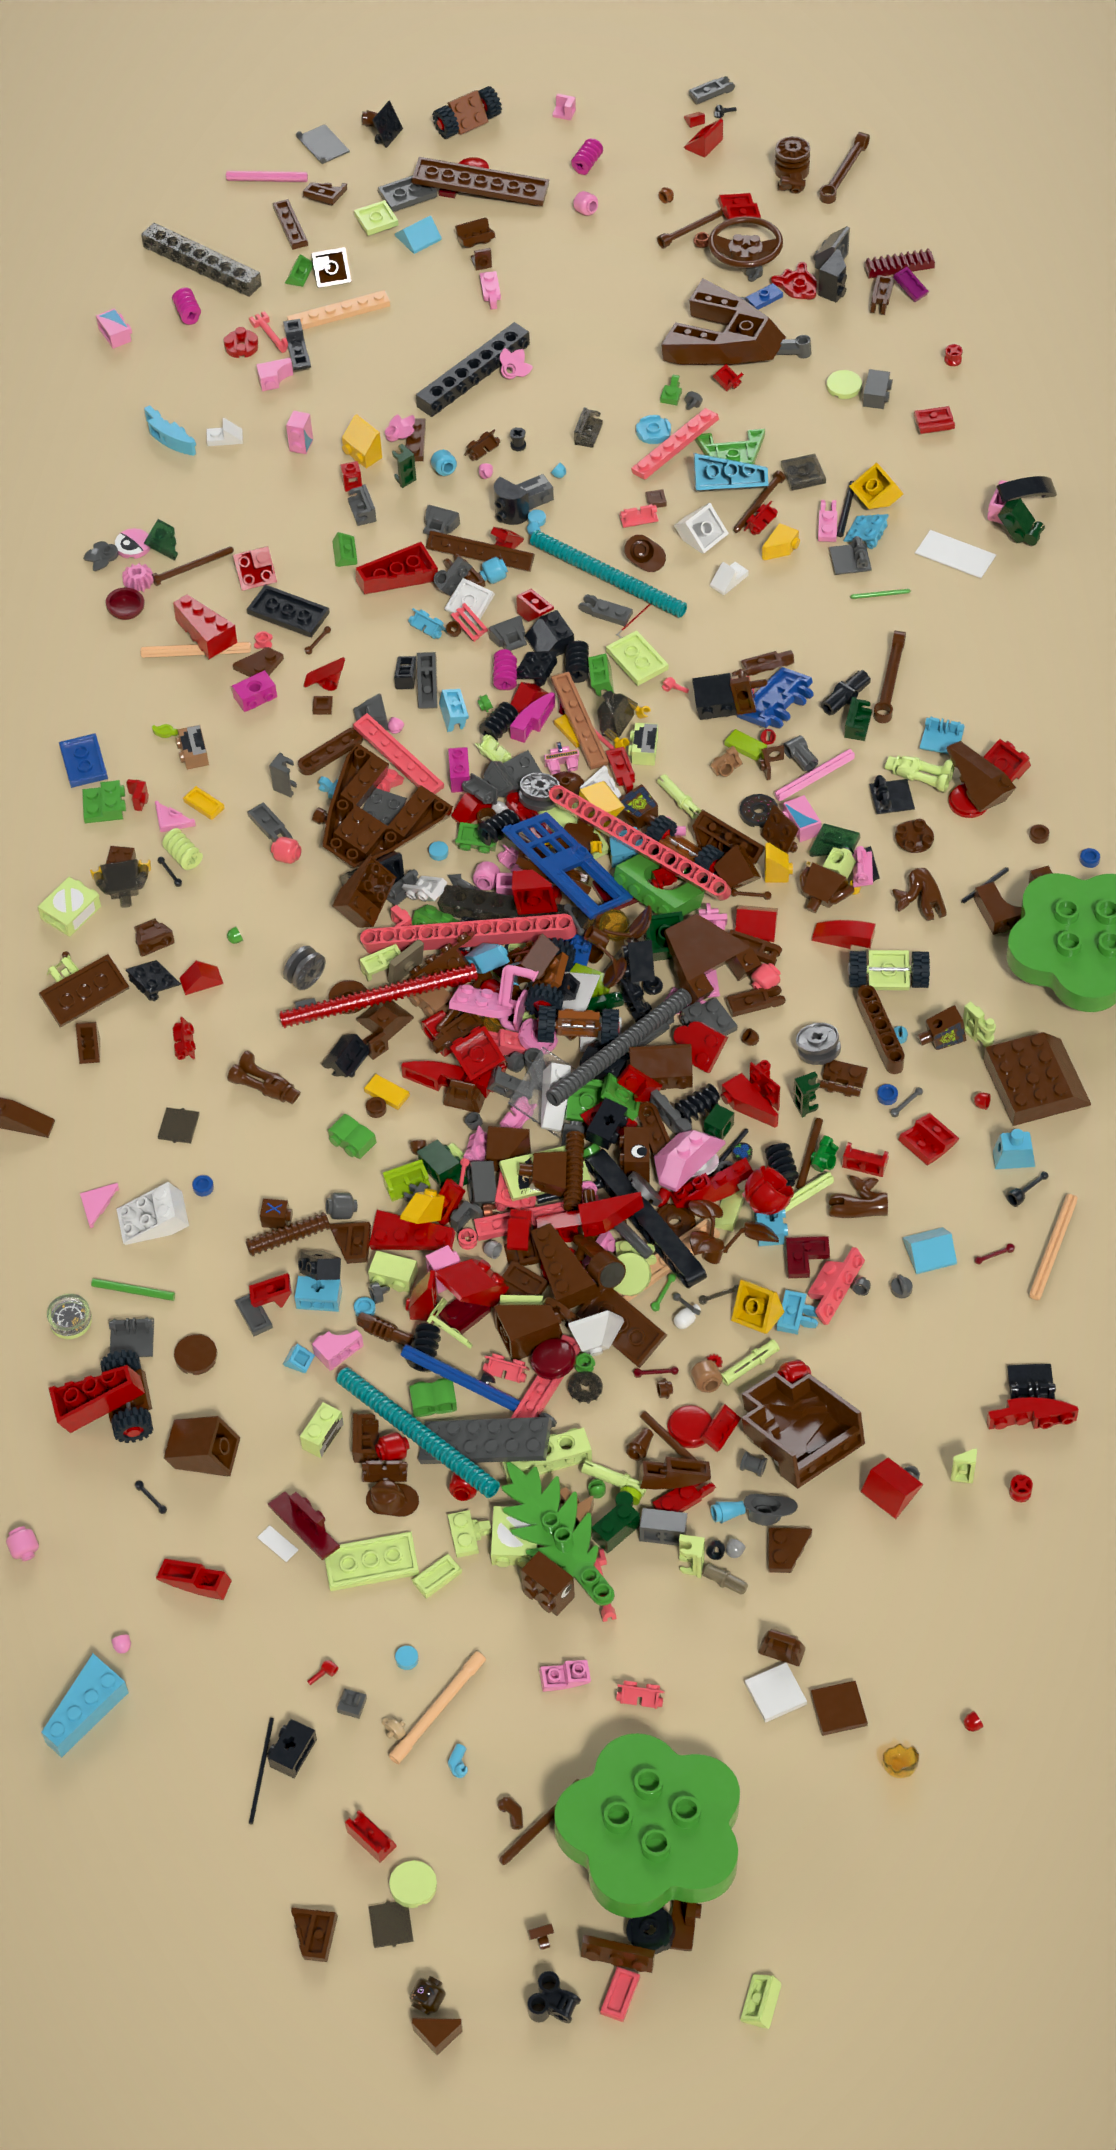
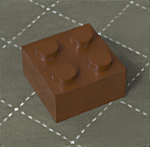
(120, 854)

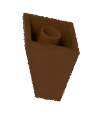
(526, 1327)
(202, 1446)

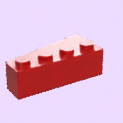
(397, 570)
(94, 1397)

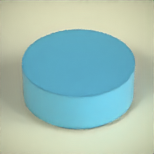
(537, 515)
(438, 851)
(364, 1305)
(406, 1657)

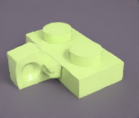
(467, 1532)

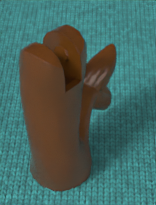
(922, 880)
(853, 1207)

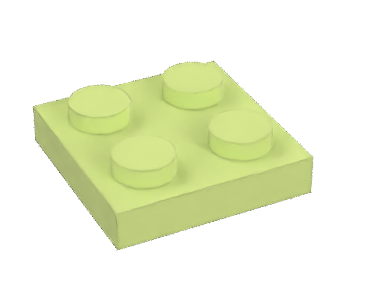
(376, 217)

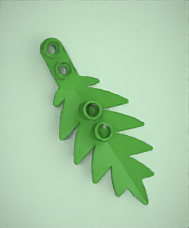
(556, 1530)

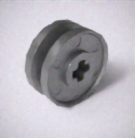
(535, 791)
(304, 967)
(818, 1043)

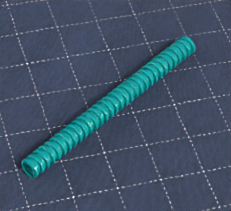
(608, 573)
(418, 1432)

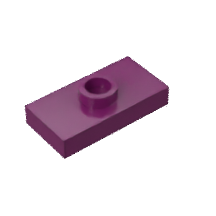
(910, 284)

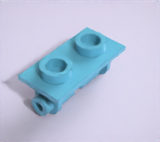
(422, 619)

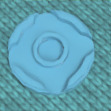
(653, 429)

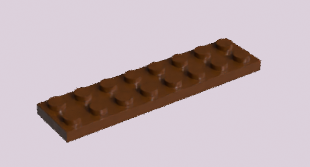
(480, 181)

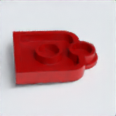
(704, 1041)

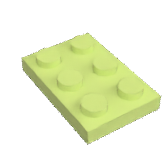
(637, 658)

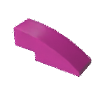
(532, 717)

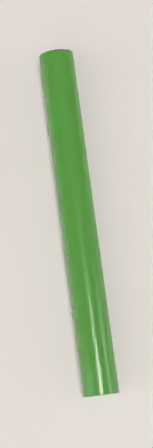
(133, 1289)

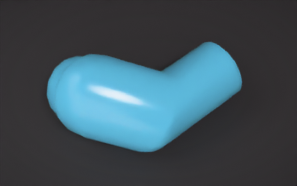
(455, 1761)

